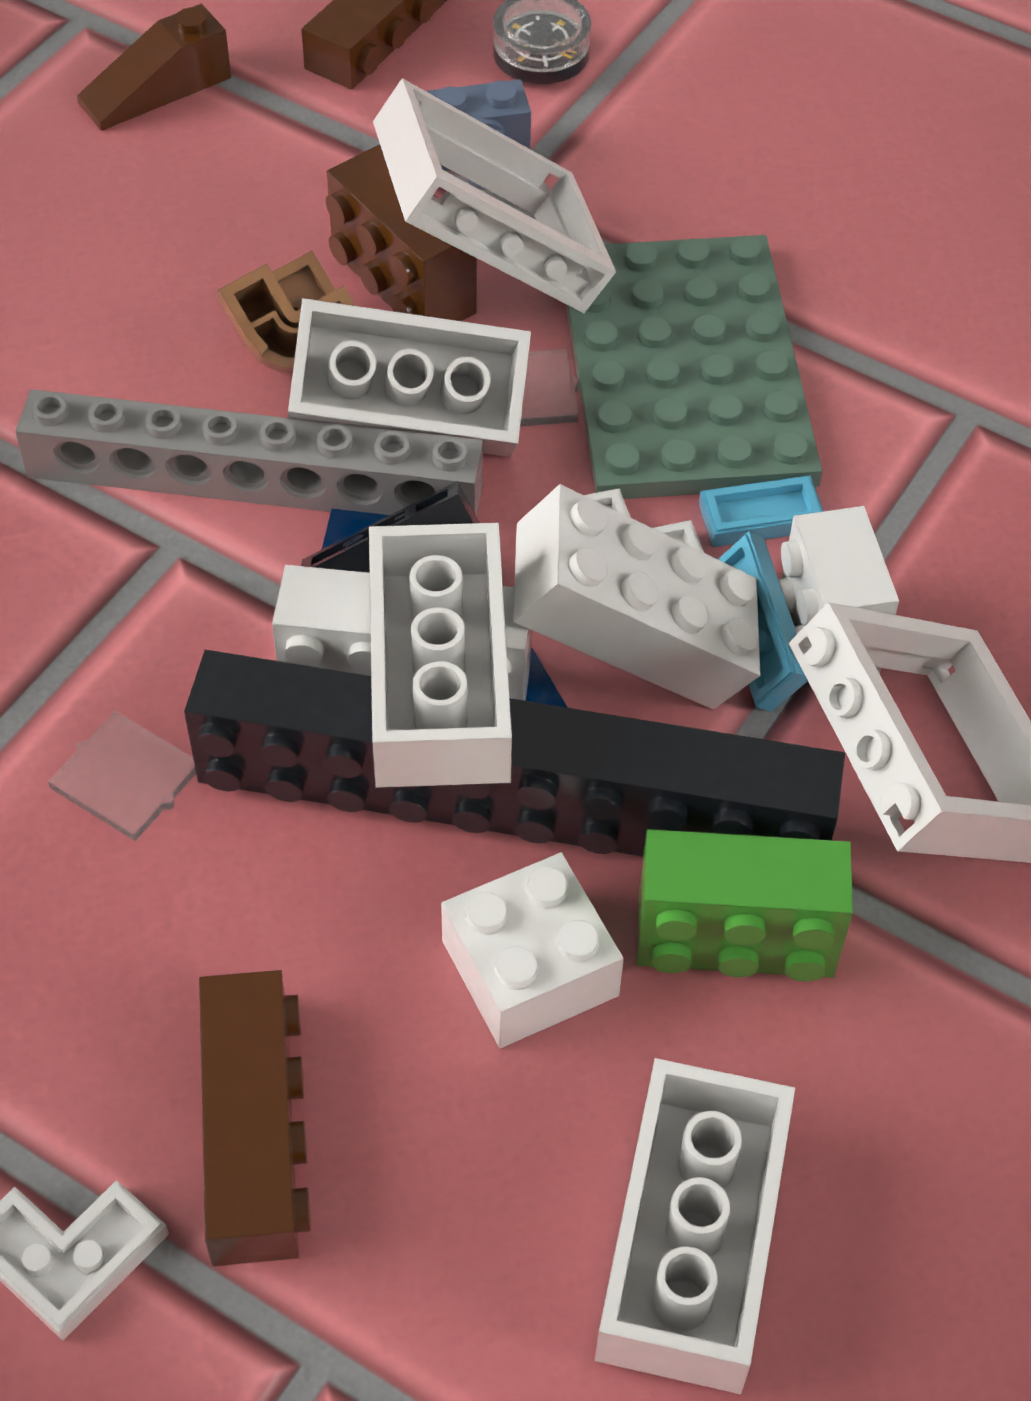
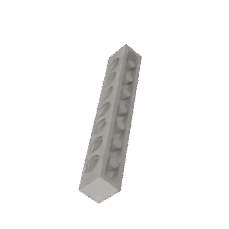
(240, 455)

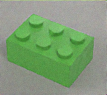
(743, 904)

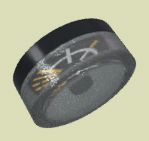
(541, 39)

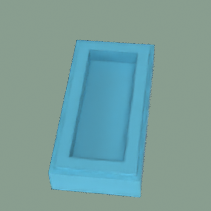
(757, 507)

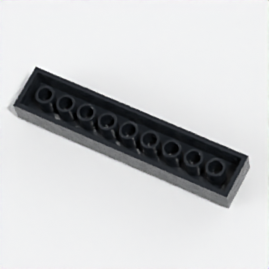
(572, 770)

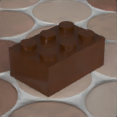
(392, 257)

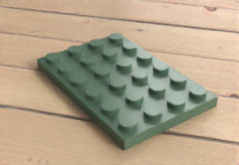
(690, 371)

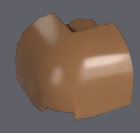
(268, 307)

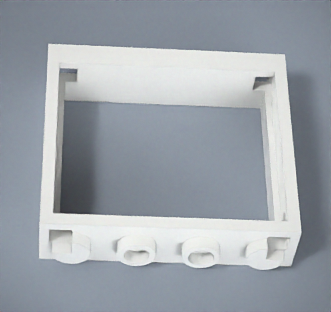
(554, 253)
(840, 663)

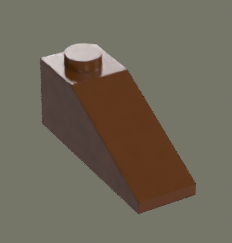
(160, 67)

